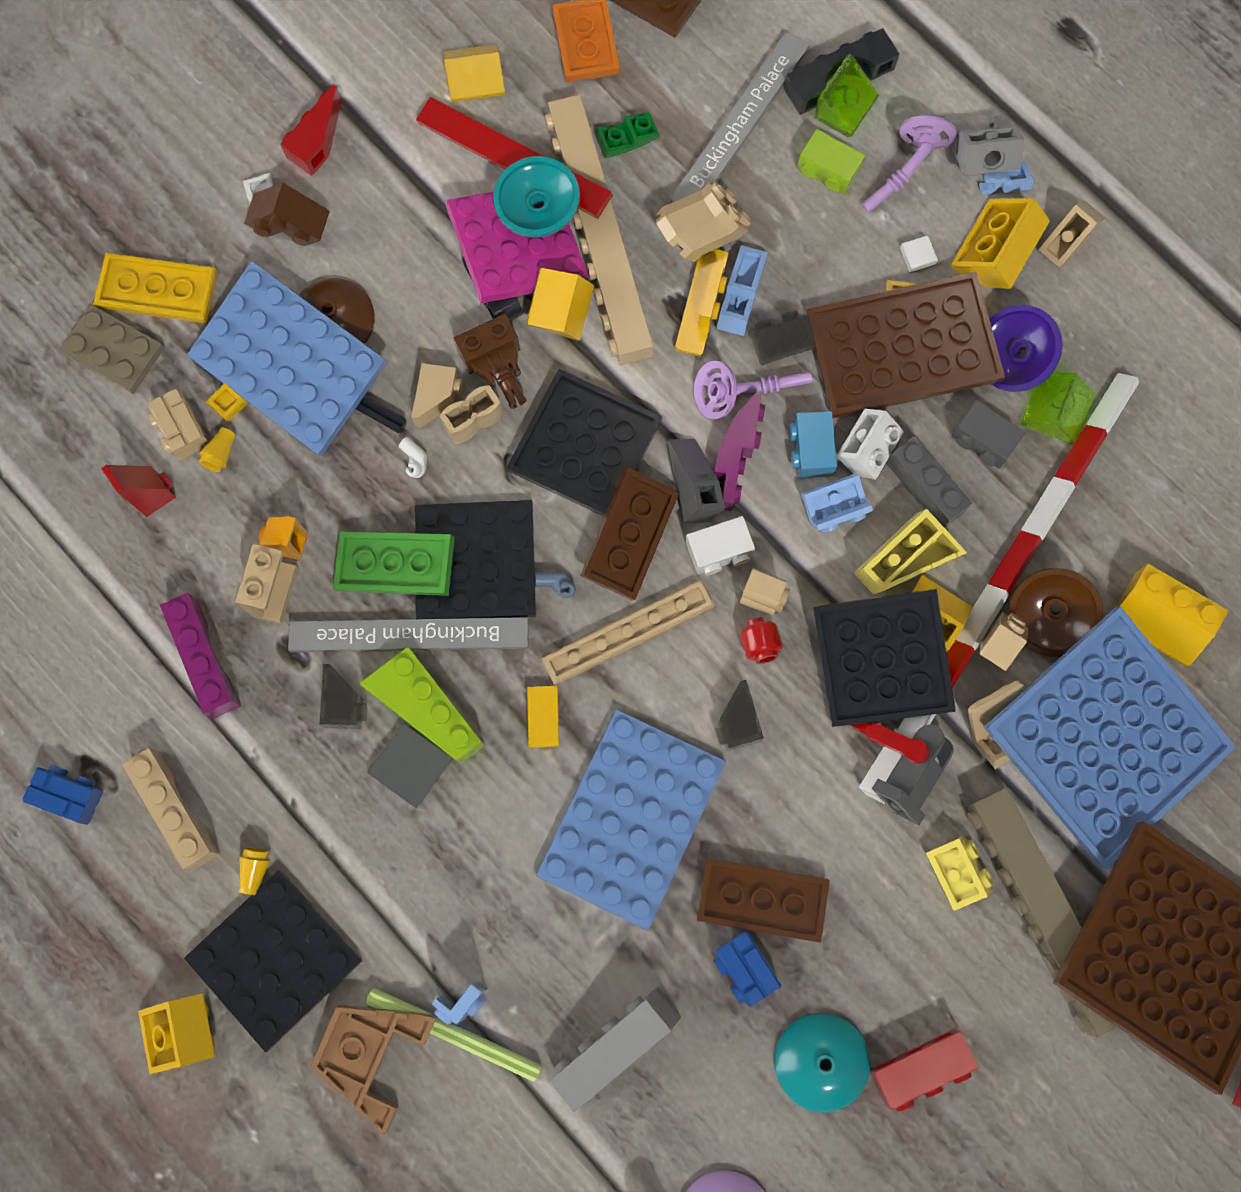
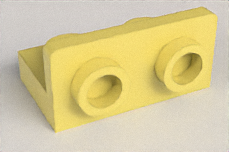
(961, 872)

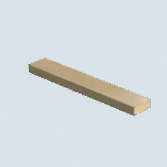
(627, 632)

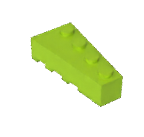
(418, 700)

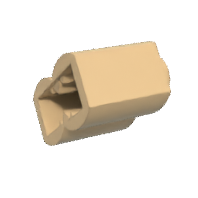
(477, 412)
(765, 592)

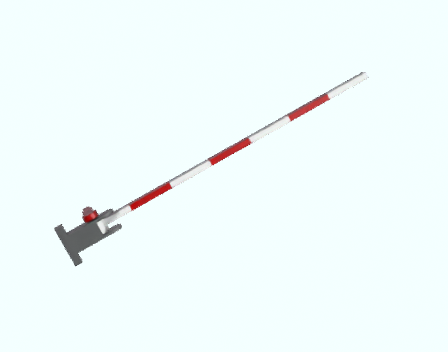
(919, 751)

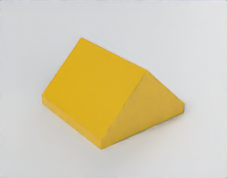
(474, 73)
(560, 303)

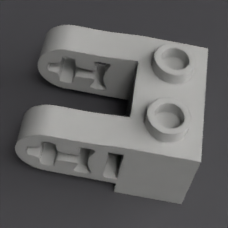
(973, 146)

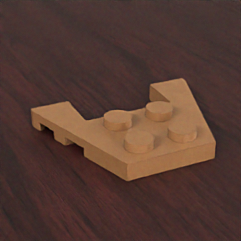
(355, 1050)

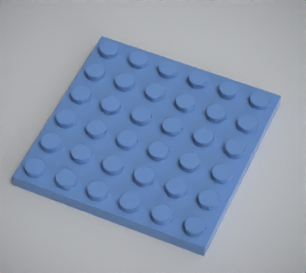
(1110, 736)

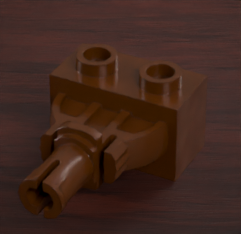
(491, 352)

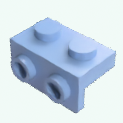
(836, 503)
(467, 1005)

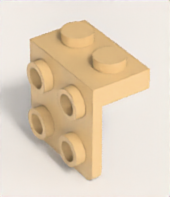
(983, 712)

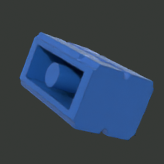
(62, 795)
(747, 969)

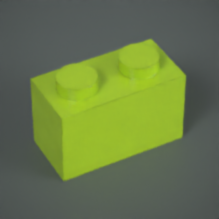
(830, 162)

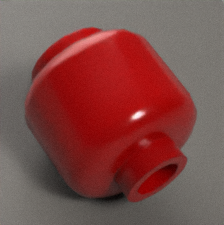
(761, 641)

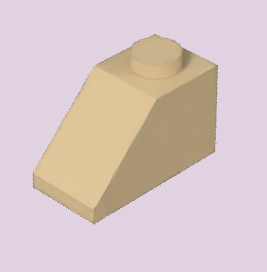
(1071, 233)
(434, 392)

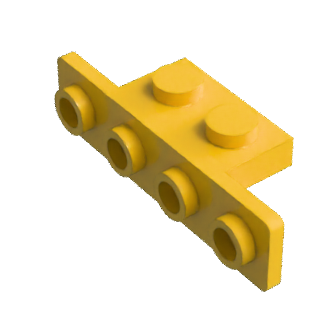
(702, 302)

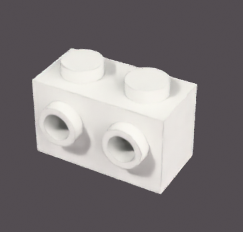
(870, 443)
(720, 546)

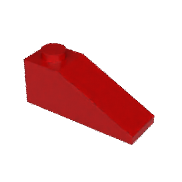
(141, 486)

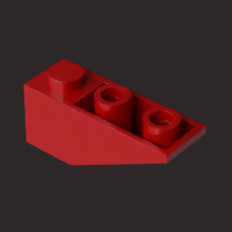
(313, 136)

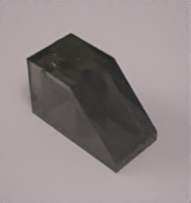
(340, 702)
(739, 721)

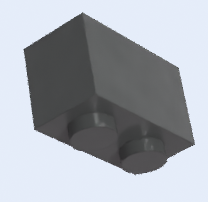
(987, 435)

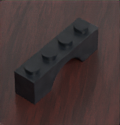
(872, 52)

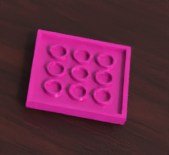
(503, 261)

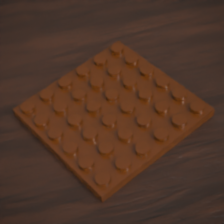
(1165, 957)

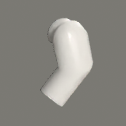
(417, 458)

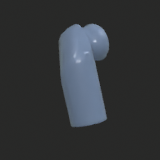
(557, 581)

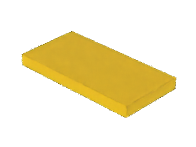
(155, 287)

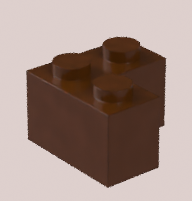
(289, 212)

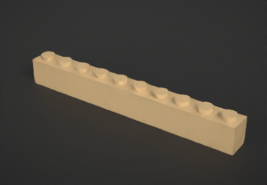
(601, 237)

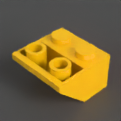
(953, 610)

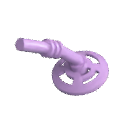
(925, 139)
(724, 390)

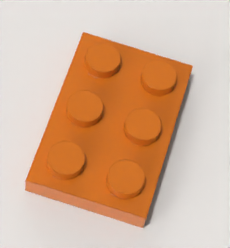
(585, 39)

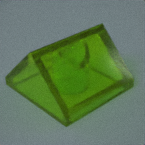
(846, 98)
(1059, 407)

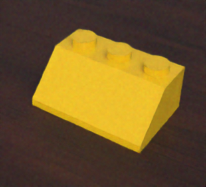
(1001, 241)
(1171, 614)

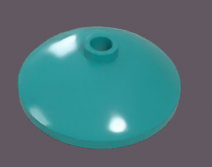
(533, 183)
(799, 1056)

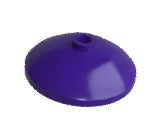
(1029, 329)

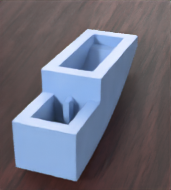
(742, 290)

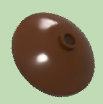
(349, 302)
(1051, 631)

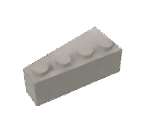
(615, 1050)

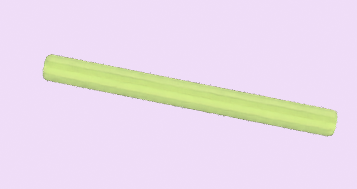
(462, 1038)

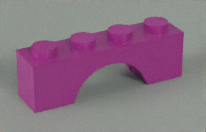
(204, 671)

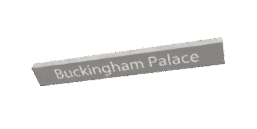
(743, 116)
(411, 633)

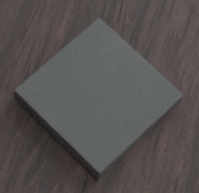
(409, 765)

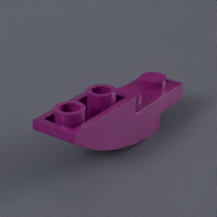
(737, 444)

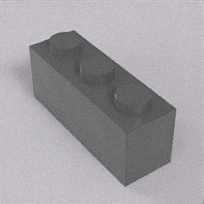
(928, 482)

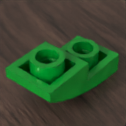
(631, 134)

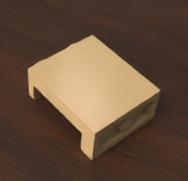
(266, 584)

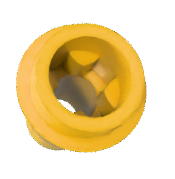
(217, 451)
(252, 869)

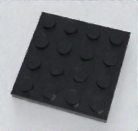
(583, 442)
(489, 562)
(884, 658)
(273, 960)

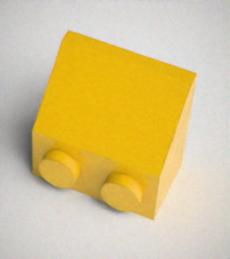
(176, 1033)

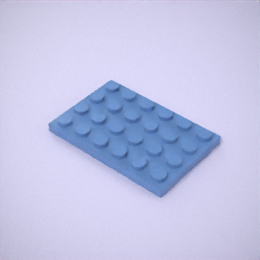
(287, 358)
(631, 819)

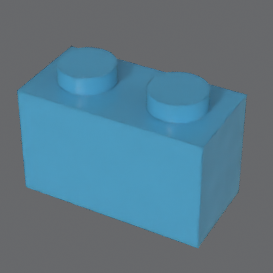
(814, 444)

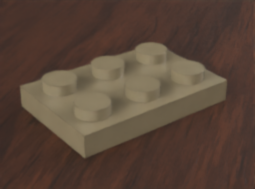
(111, 349)

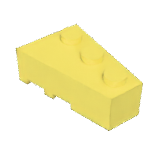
(909, 552)

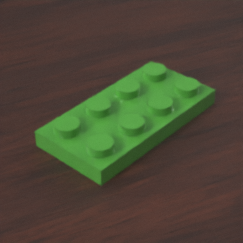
(394, 563)

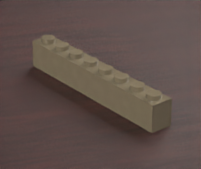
(1034, 889)

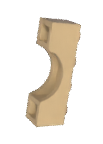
(178, 826)

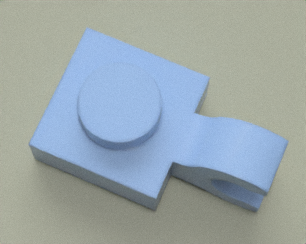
(1010, 181)

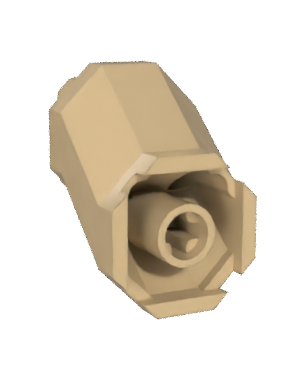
(703, 221)

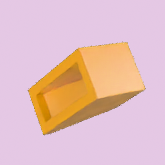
(284, 535)

